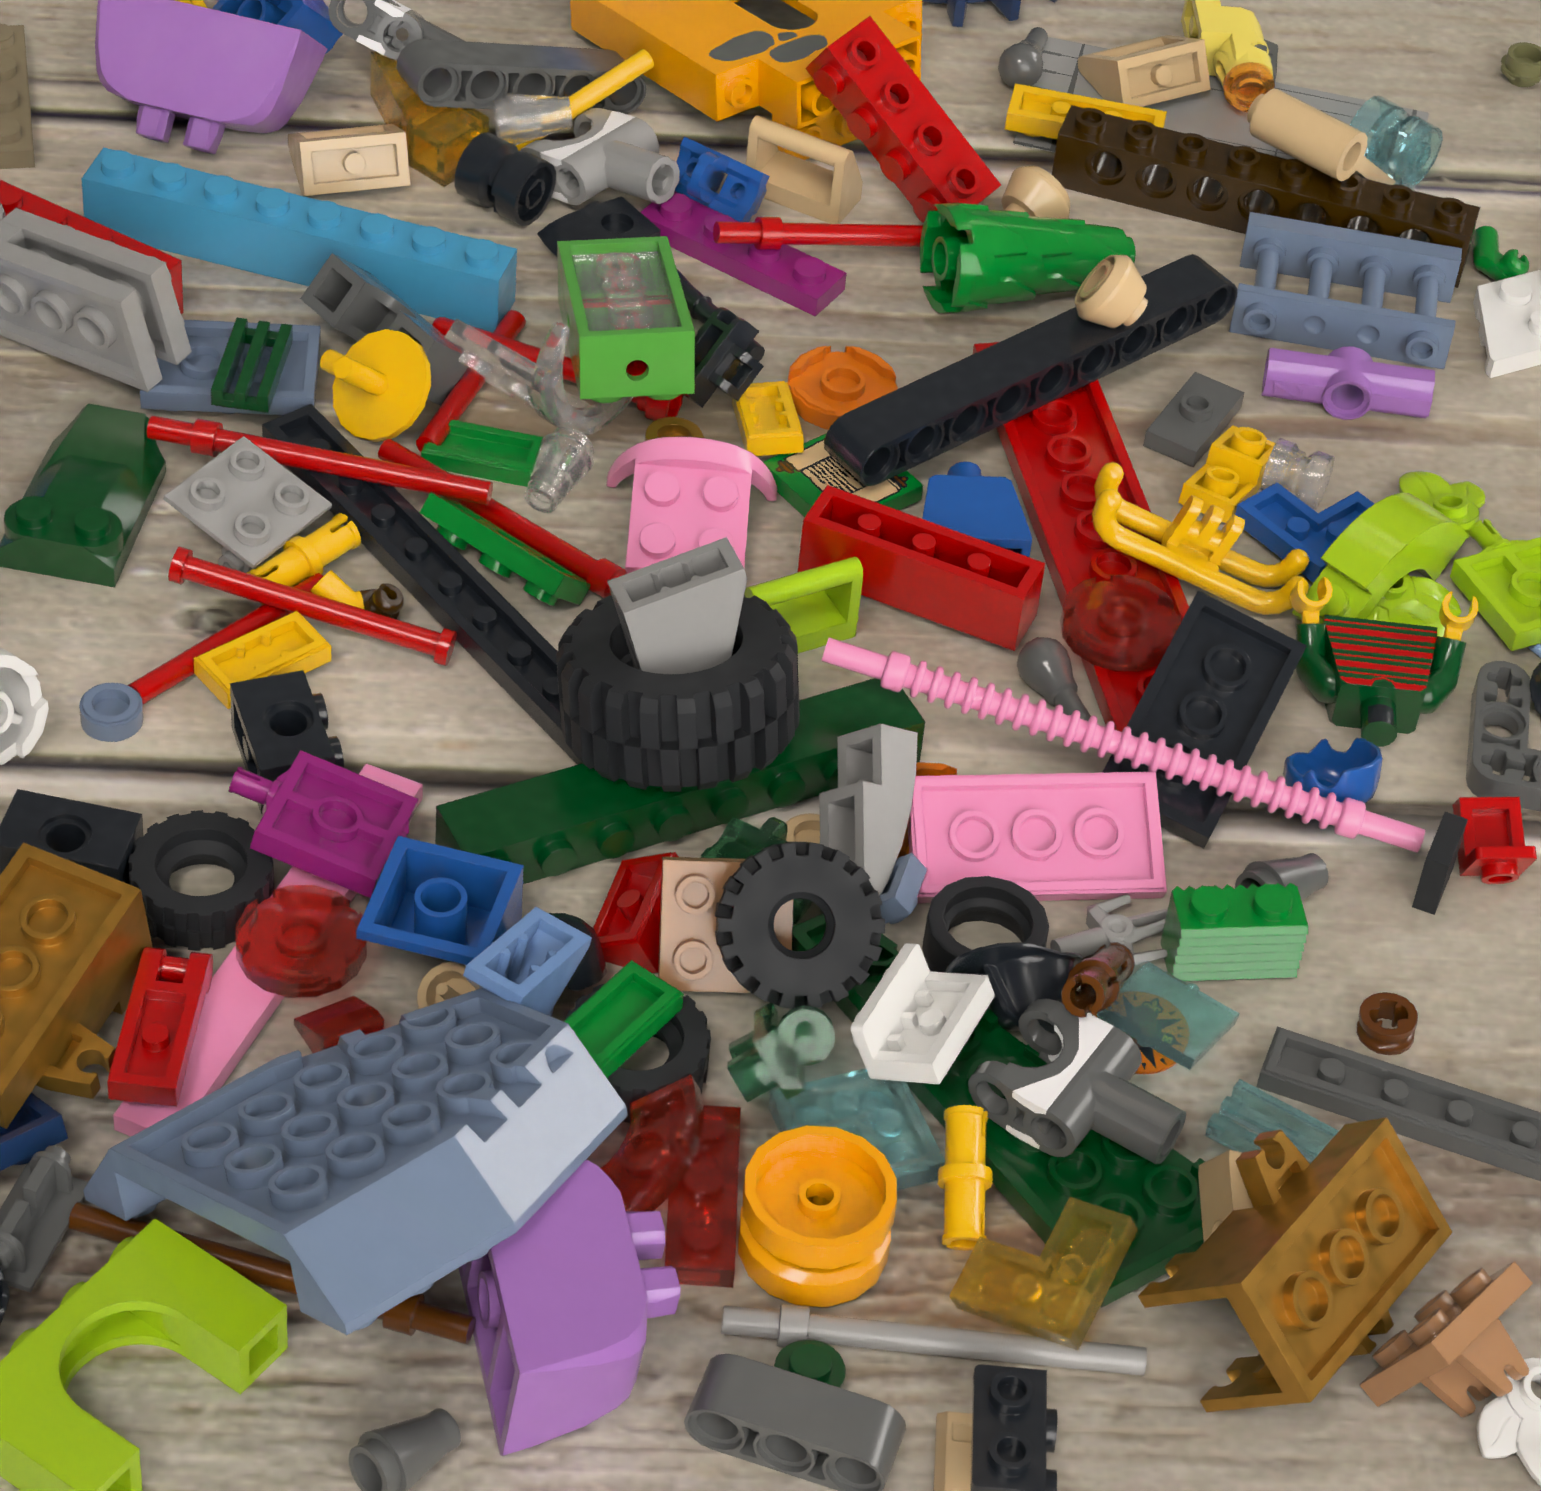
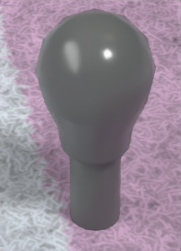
(1023, 61)
(1048, 670)

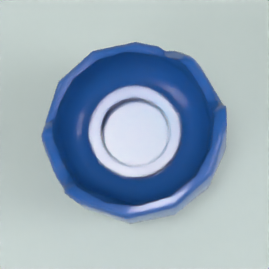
(1345, 773)

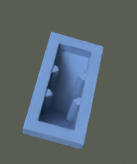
(530, 961)

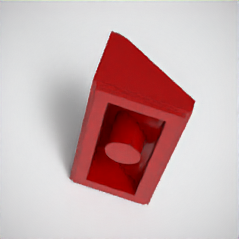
(631, 913)

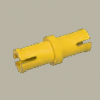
(311, 553)
(964, 1176)

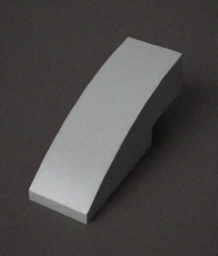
(872, 799)

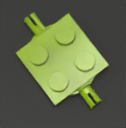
(1505, 583)

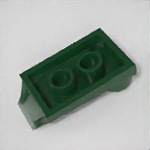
(86, 499)

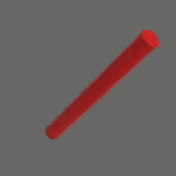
(465, 389)
(182, 665)

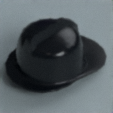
(1018, 977)

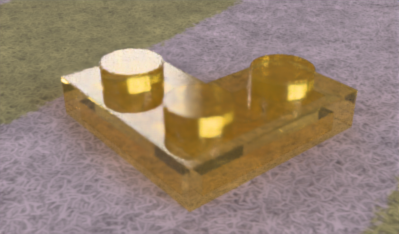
(1054, 1292)

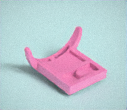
(688, 496)

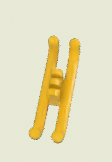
(1194, 548)

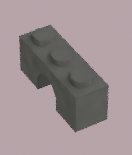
(363, 305)

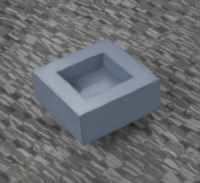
(902, 889)

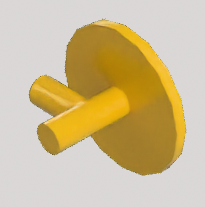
(379, 384)

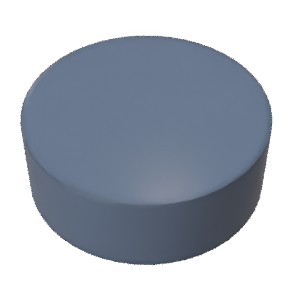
(111, 712)

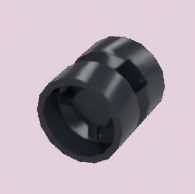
(505, 178)

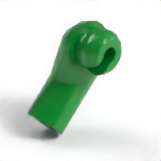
(1489, 259)

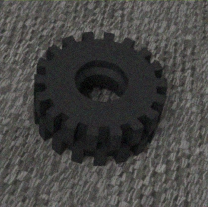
(747, 924)

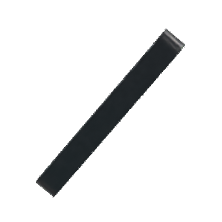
(1022, 375)

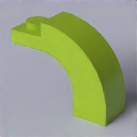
(1382, 548)

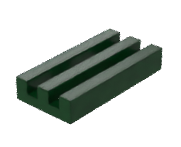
(258, 338)

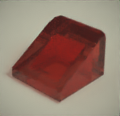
(325, 1025)

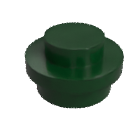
(813, 1361)

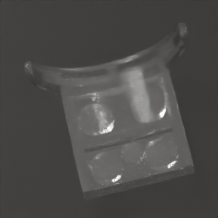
(533, 382)

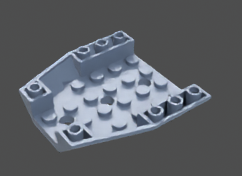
(380, 1152)

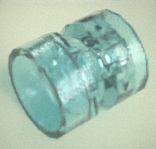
(1398, 143)

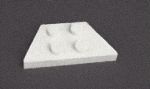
(1510, 323)

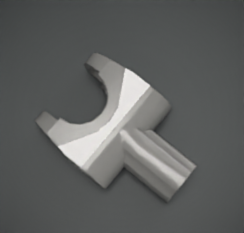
(613, 154)

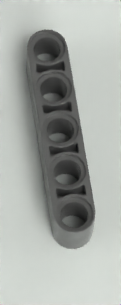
(480, 72)

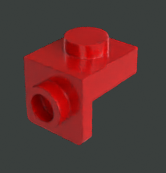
(1493, 839)

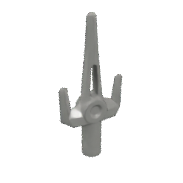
(1114, 928)

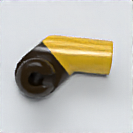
(385, 600)

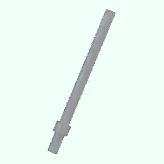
(796, 1324)

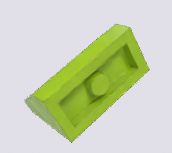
(817, 601)

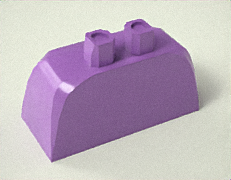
(202, 68)
(567, 1310)

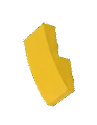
(1231, 470)

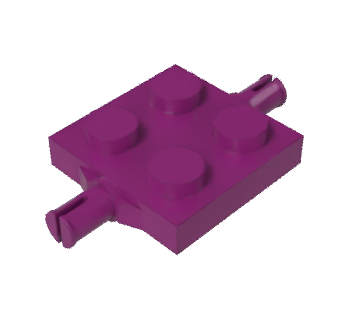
(327, 820)

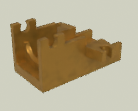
(64, 967)
(1310, 1259)

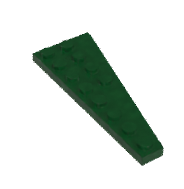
(1157, 1196)

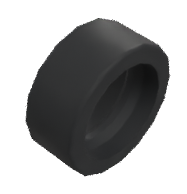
(980, 900)

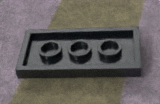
(1212, 696)

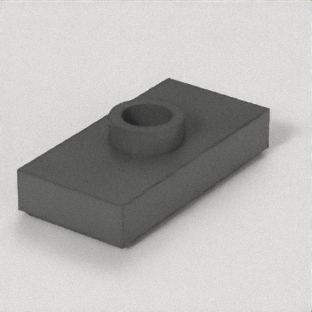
(1193, 419)

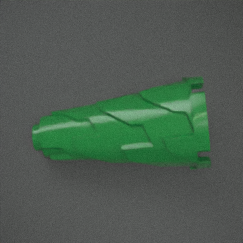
(1008, 255)

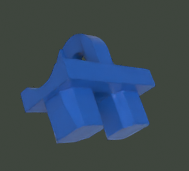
(703, 172)

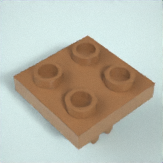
(688, 924)
(1456, 1345)

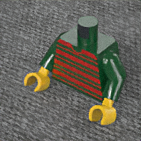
(1375, 670)

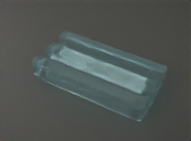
(1264, 1114)

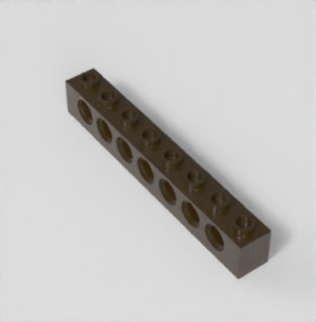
(1175, 173)

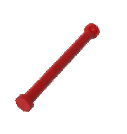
(313, 606)

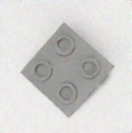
(247, 504)

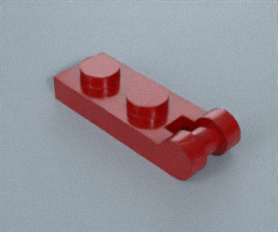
(159, 1027)

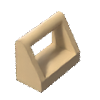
(1148, 70)
(350, 159)
(799, 183)

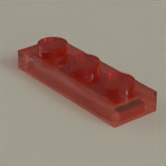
(704, 1205)

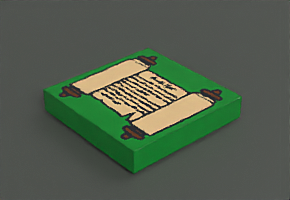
(805, 475)

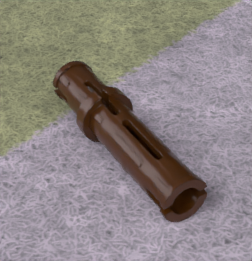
(1097, 980)

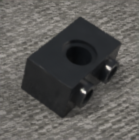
(278, 719)
(72, 830)

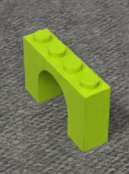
(148, 1293)

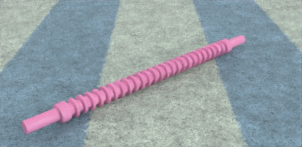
(1347, 816)

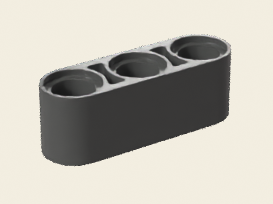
(795, 1424)

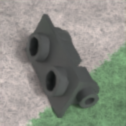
(37, 1216)

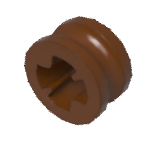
(1390, 1007)

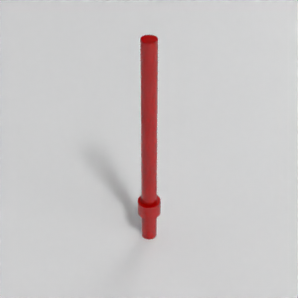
(772, 233)
(210, 438)
(576, 561)

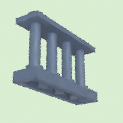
(1351, 259)

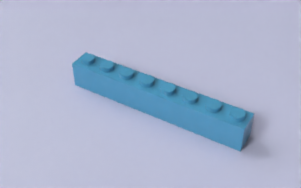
(295, 235)

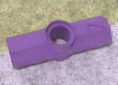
(1348, 383)

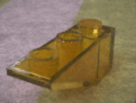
(432, 133)

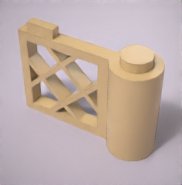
(1312, 137)

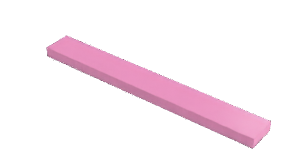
(235, 1007)

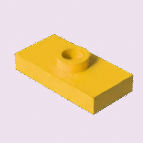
(769, 420)
(271, 650)

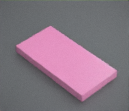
(1043, 832)

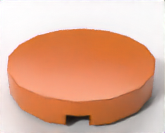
(836, 382)

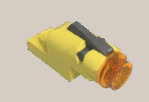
(1234, 49)

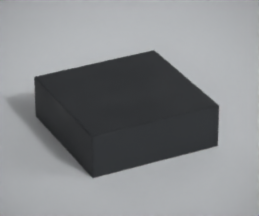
(1439, 863)

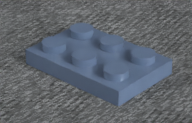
(190, 382)

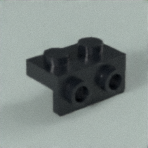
(1011, 1430)

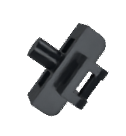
(718, 355)

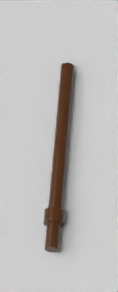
(403, 1318)

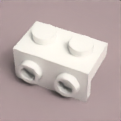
(918, 1019)

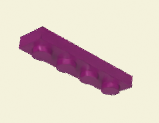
(780, 273)

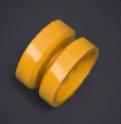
(816, 1216)

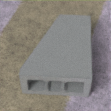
(682, 609)

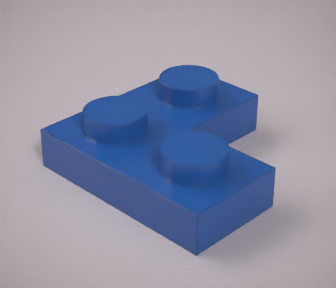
(1288, 523)

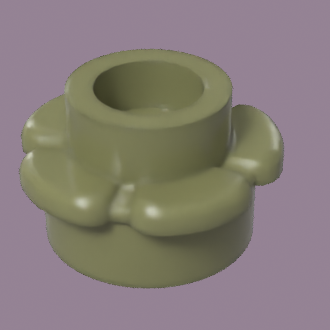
(1522, 64)

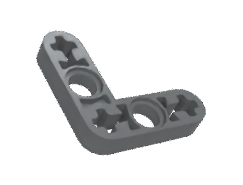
(1503, 754)

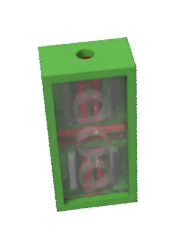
(626, 319)

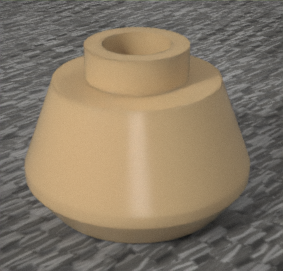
(1037, 193)
(1112, 293)

